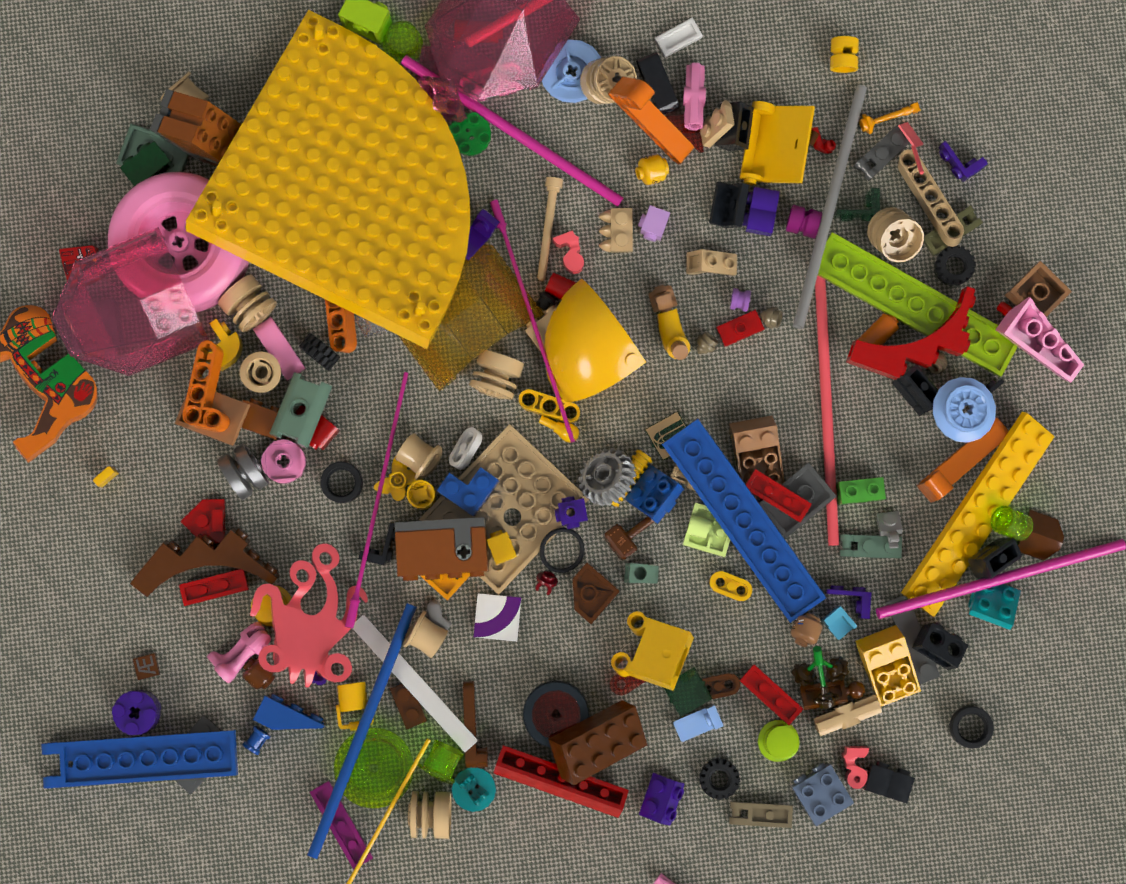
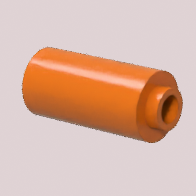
(880, 330)

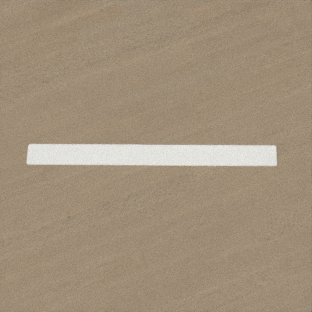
(416, 685)

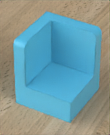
(839, 622)

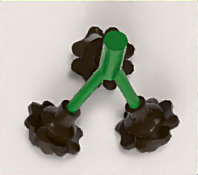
(836, 671)

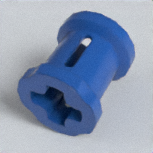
(256, 740)

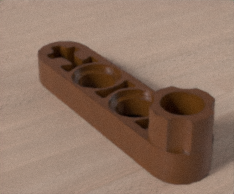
(474, 756)

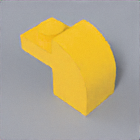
(231, 345)

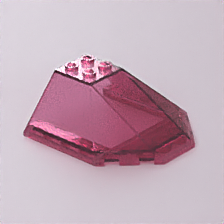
(498, 43)
(128, 307)

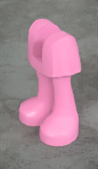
(251, 642)

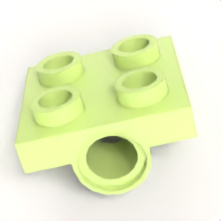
(705, 532)

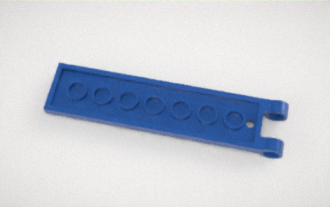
(143, 759)

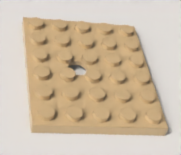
(526, 484)

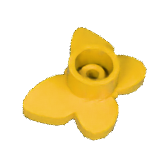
(397, 480)

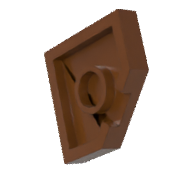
(591, 593)

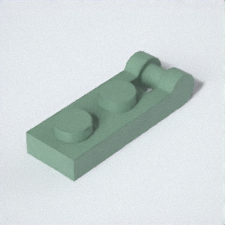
(869, 547)

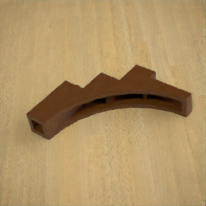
(202, 552)

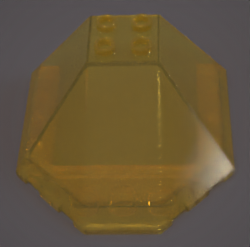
(479, 315)

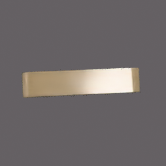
(931, 208)

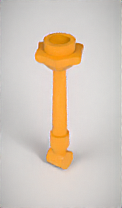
(867, 123)

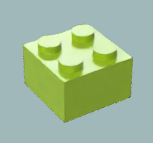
(366, 19)

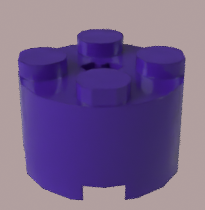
(124, 711)

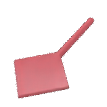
(914, 141)

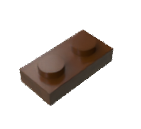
(408, 706)

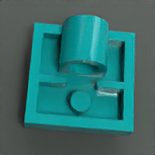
(995, 605)

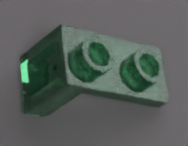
(871, 200)

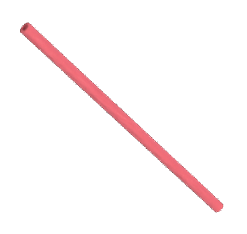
(826, 408)

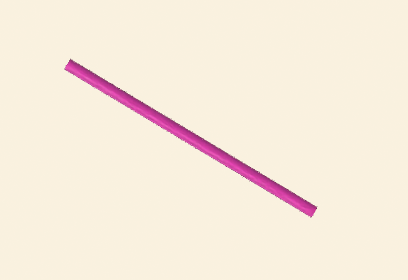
(523, 138)
(1000, 579)

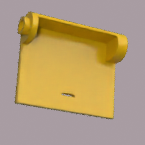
(777, 144)

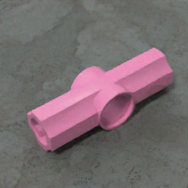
(694, 96)

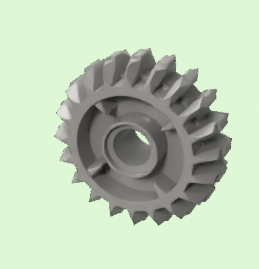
(607, 477)

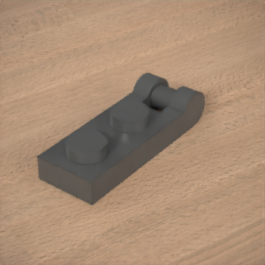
(882, 152)

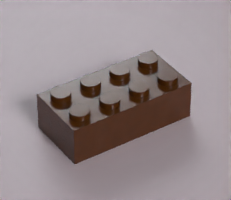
(598, 742)

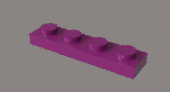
(342, 826)

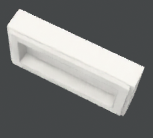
(678, 37)

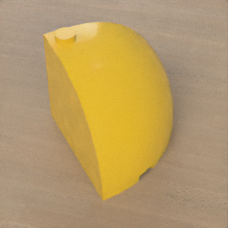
(587, 345)

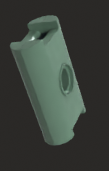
(300, 394)

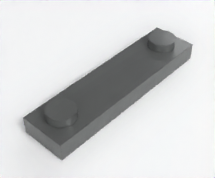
(910, 628)

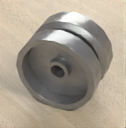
(245, 470)

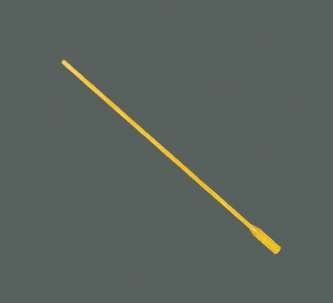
(388, 811)

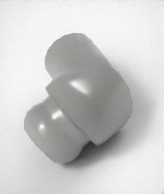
(435, 615)

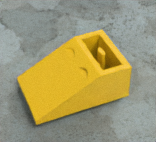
(888, 665)

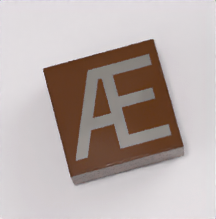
(146, 666)

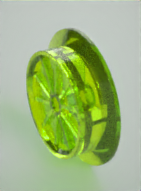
(378, 787)

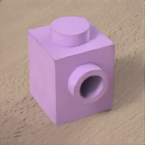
(653, 223)

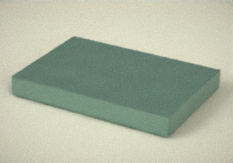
(138, 136)

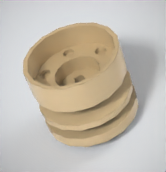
(598, 75)
(895, 234)
(243, 299)
(496, 375)
(430, 815)

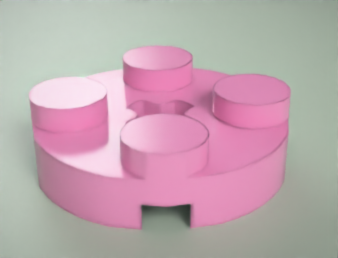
(275, 452)

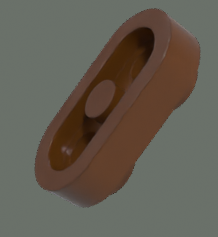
(718, 685)

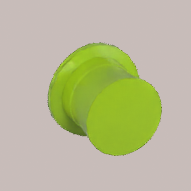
(778, 741)

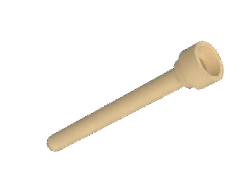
(553, 187)

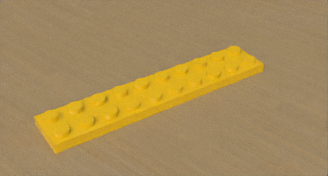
(972, 519)

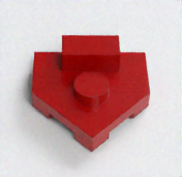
(207, 519)

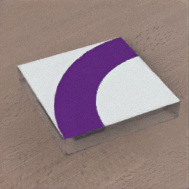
(497, 617)

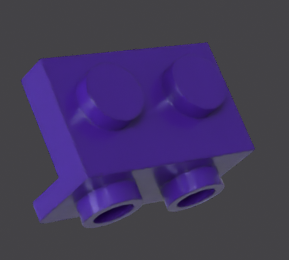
(662, 799)

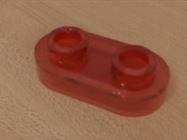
(630, 684)

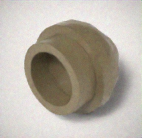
(771, 317)
(706, 343)
(940, 365)

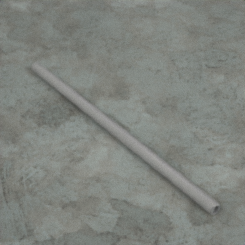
(829, 207)

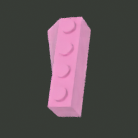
(1034, 334)

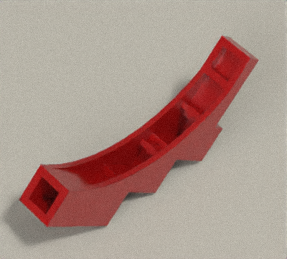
(890, 360)

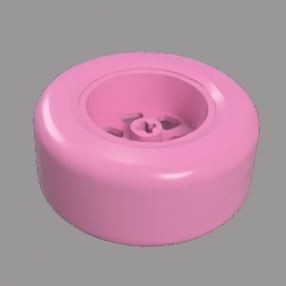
(170, 196)

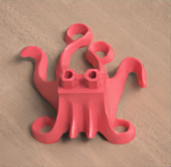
(306, 639)

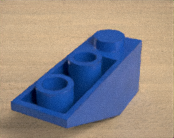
(278, 715)

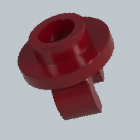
(547, 579)

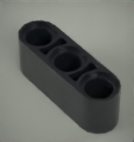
(656, 77)

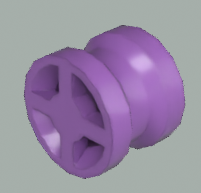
(740, 299)

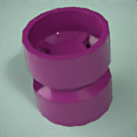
(803, 221)

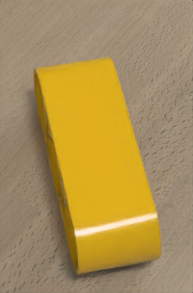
(540, 399)

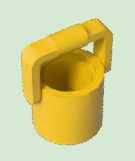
(351, 698)

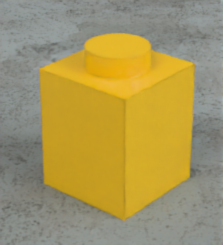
(501, 547)

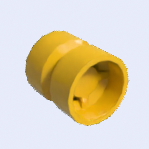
(844, 55)
(421, 494)

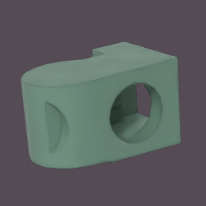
(641, 573)

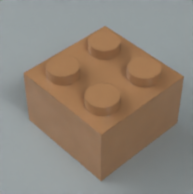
(1042, 287)

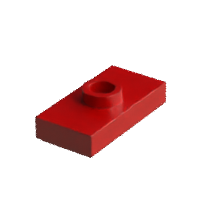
(740, 328)

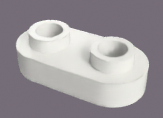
(465, 448)

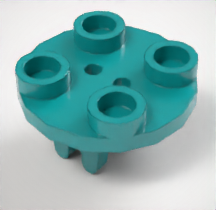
(481, 796)

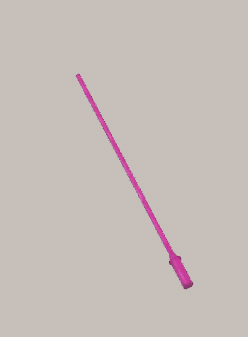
(502, 227)
(354, 601)

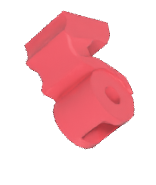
(572, 260)
(856, 775)

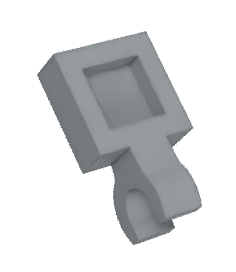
(890, 526)

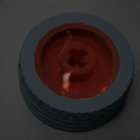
(546, 699)

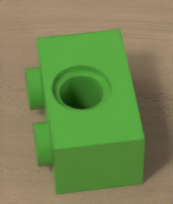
(860, 491)

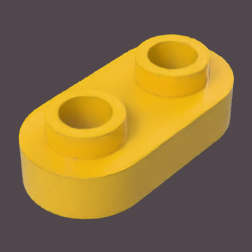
(730, 586)

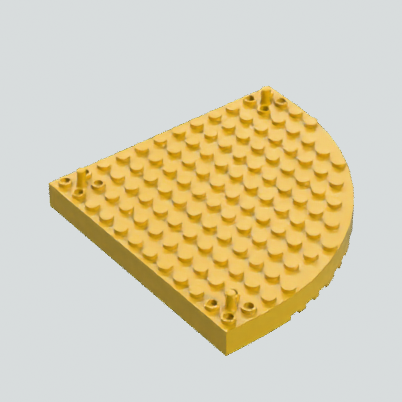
(345, 184)

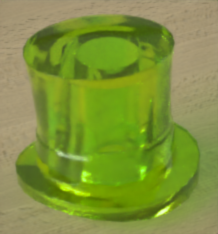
(402, 40)
(442, 761)

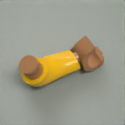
(669, 323)

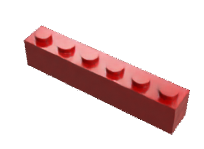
(546, 777)

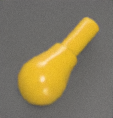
(560, 429)

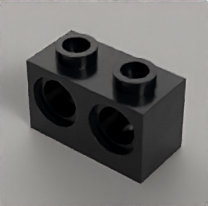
(938, 650)

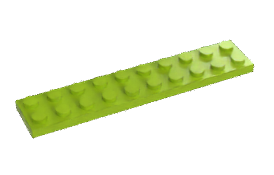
(910, 301)

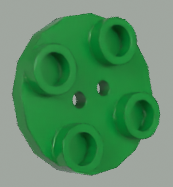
(478, 128)

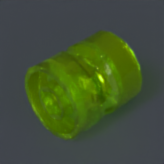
(1011, 523)

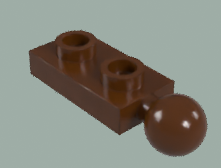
(808, 693)

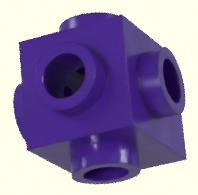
(579, 509)

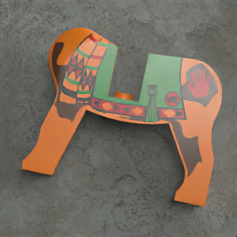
(64, 386)

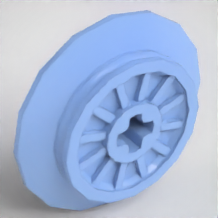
(565, 87)
(949, 405)

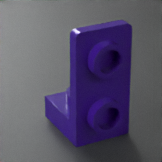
(958, 169)
(480, 232)
(862, 606)

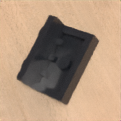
(729, 204)

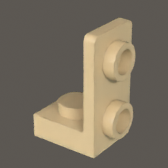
(711, 262)

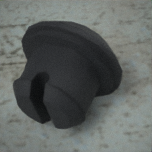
(545, 301)

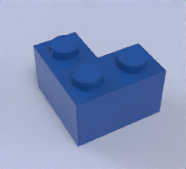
(469, 496)

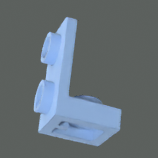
(698, 723)

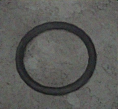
(577, 562)

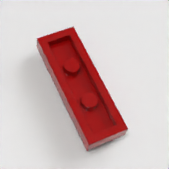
(778, 495)
(214, 587)
(771, 694)

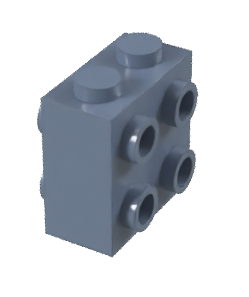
(821, 793)

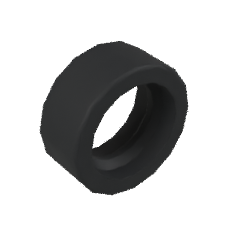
(324, 483)
(988, 727)

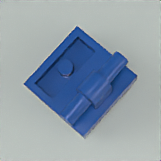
(654, 494)

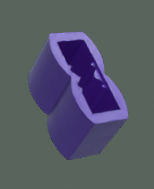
(761, 211)

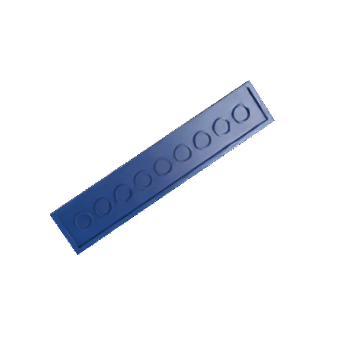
(744, 520)

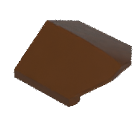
(1044, 539)

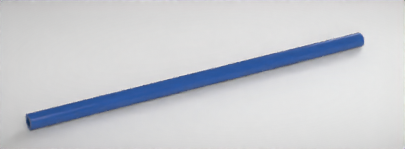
(361, 731)

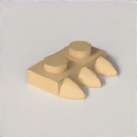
(717, 125)
(619, 230)

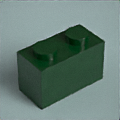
(146, 163)

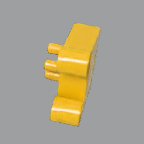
(658, 654)

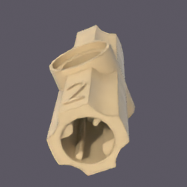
(847, 715)

